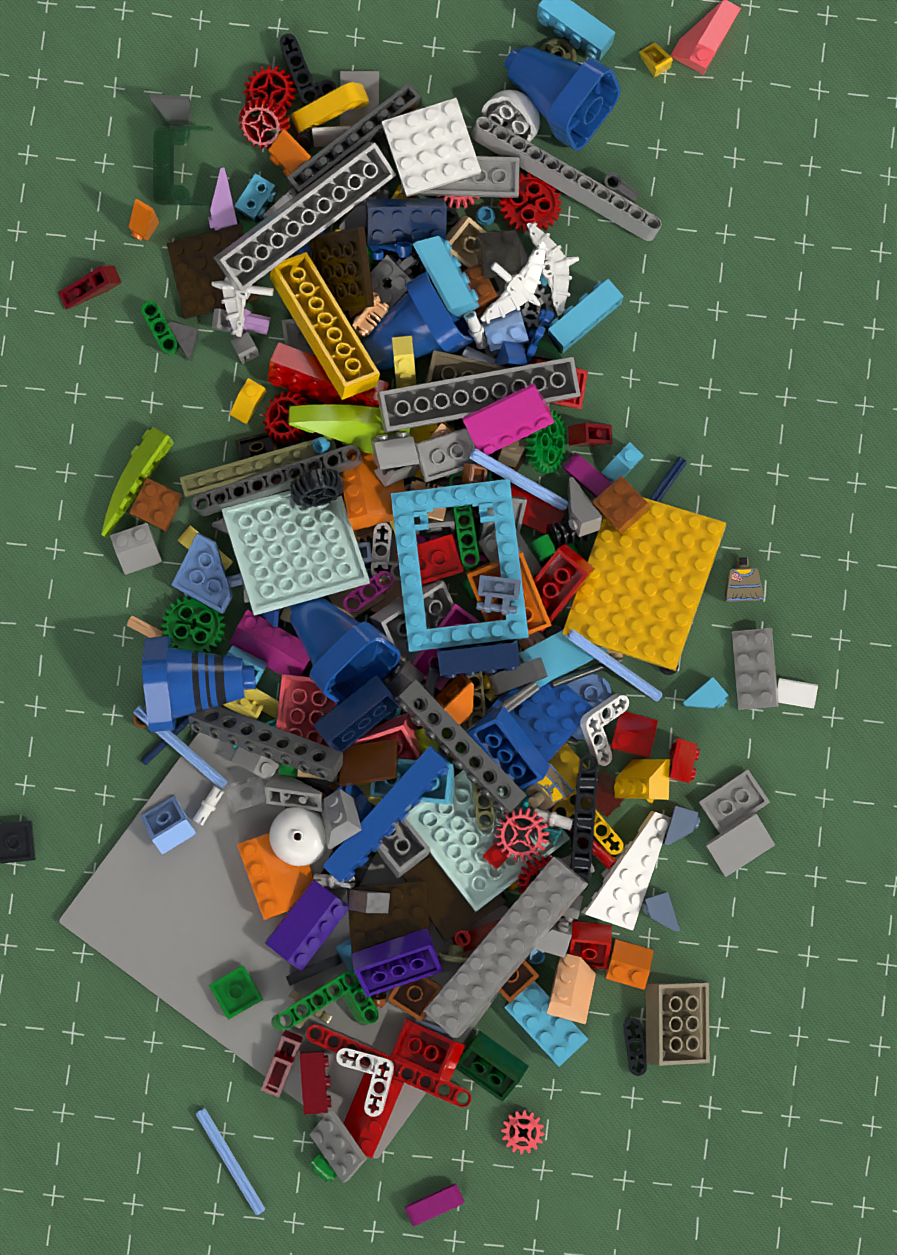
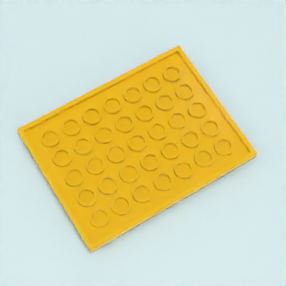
(647, 584)

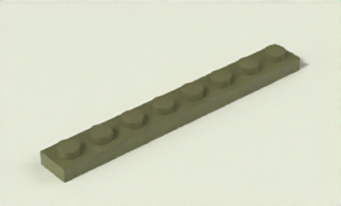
(247, 468)

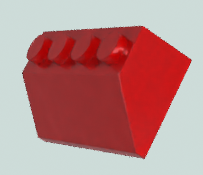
(365, 1128)

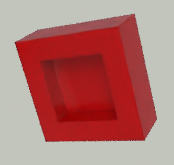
(495, 856)

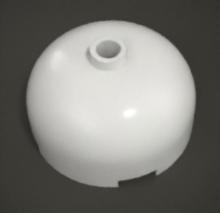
(516, 110)
(309, 825)

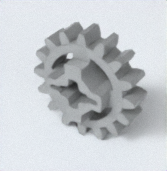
(544, 298)

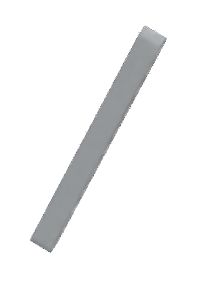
(566, 179)

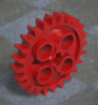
(541, 217)

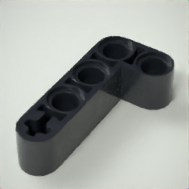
(302, 71)

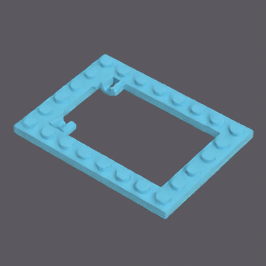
(417, 504)

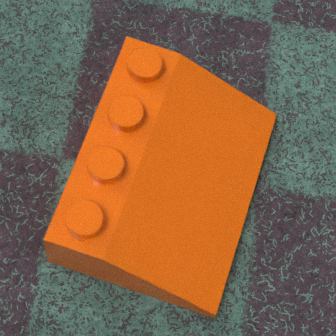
(365, 495)
(535, 612)
(272, 880)

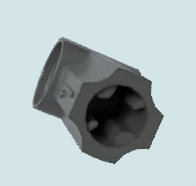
(621, 187)

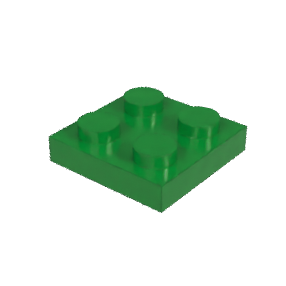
(235, 992)

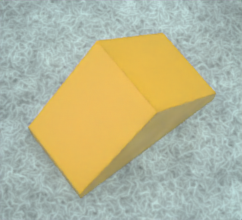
(656, 59)

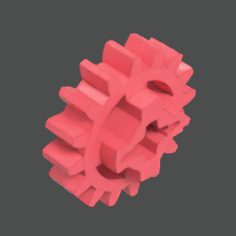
(515, 1138)

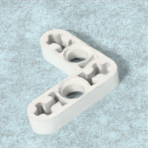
(383, 559)
(598, 722)
(373, 1069)

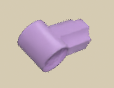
(255, 323)

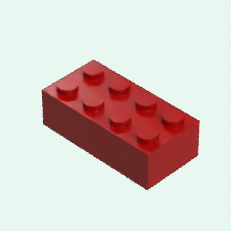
(561, 580)

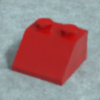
(634, 734)
(591, 943)

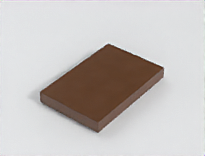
(369, 763)

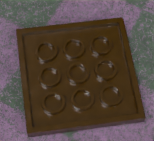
(344, 267)
(197, 269)
(406, 915)

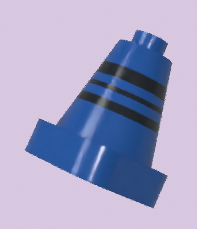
(188, 681)

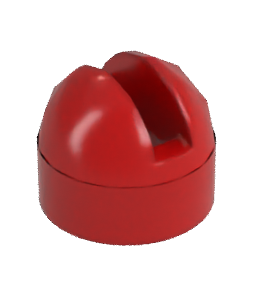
(458, 939)

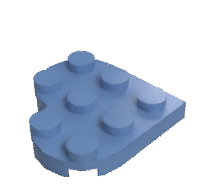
(593, 690)

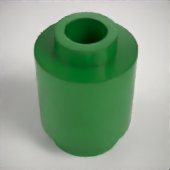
(323, 1168)

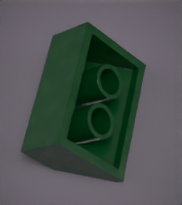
(491, 1066)

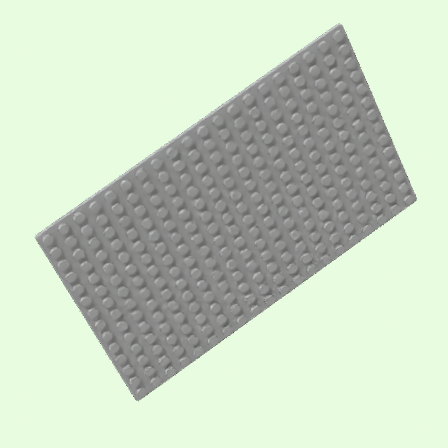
(195, 918)

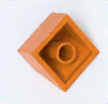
(287, 153)
(457, 698)
(629, 964)

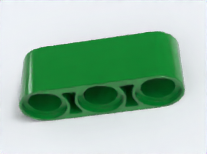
(155, 320)

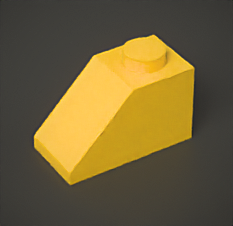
(247, 401)

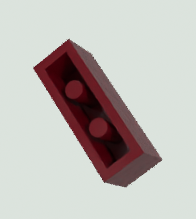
(315, 1082)

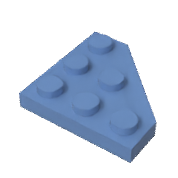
(204, 575)

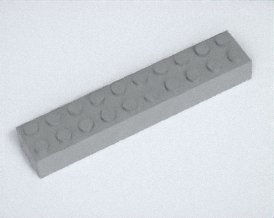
(305, 216)
(465, 395)
(506, 947)

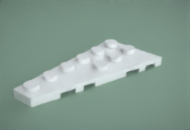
(629, 878)

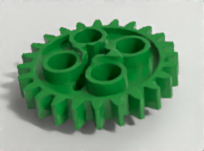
(547, 446)
(197, 611)

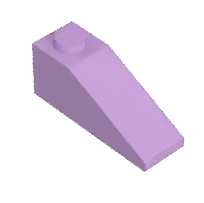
(222, 206)

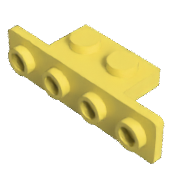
(255, 703)

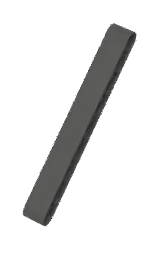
(267, 479)

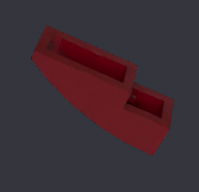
(281, 1063)

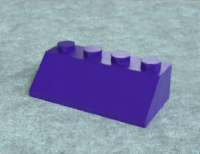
(307, 925)
(396, 962)

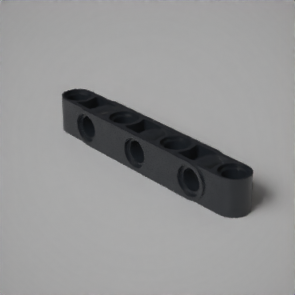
(584, 819)

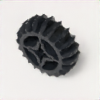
(316, 487)

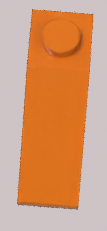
(142, 221)

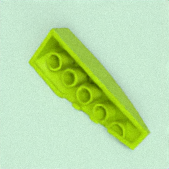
(344, 423)
(140, 466)

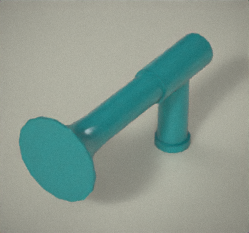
(554, 835)

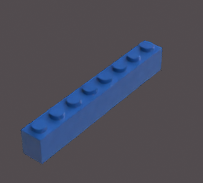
(386, 814)

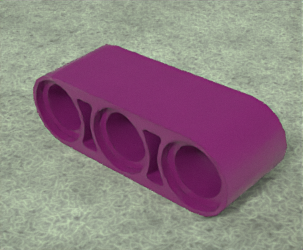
(586, 475)
(378, 590)
(434, 1204)

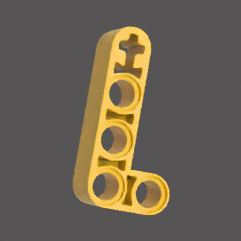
(329, 106)
(585, 804)

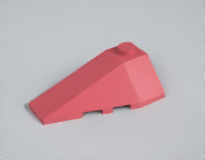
(703, 40)

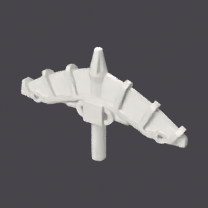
(556, 267)
(518, 287)
(235, 302)

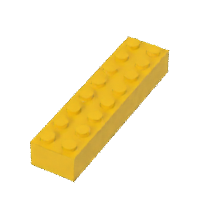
(324, 326)

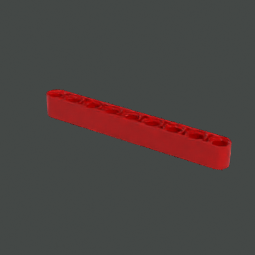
(414, 1081)

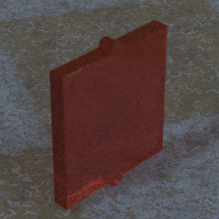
(605, 795)

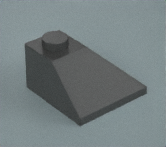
(173, 109)

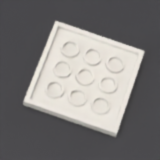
(431, 147)

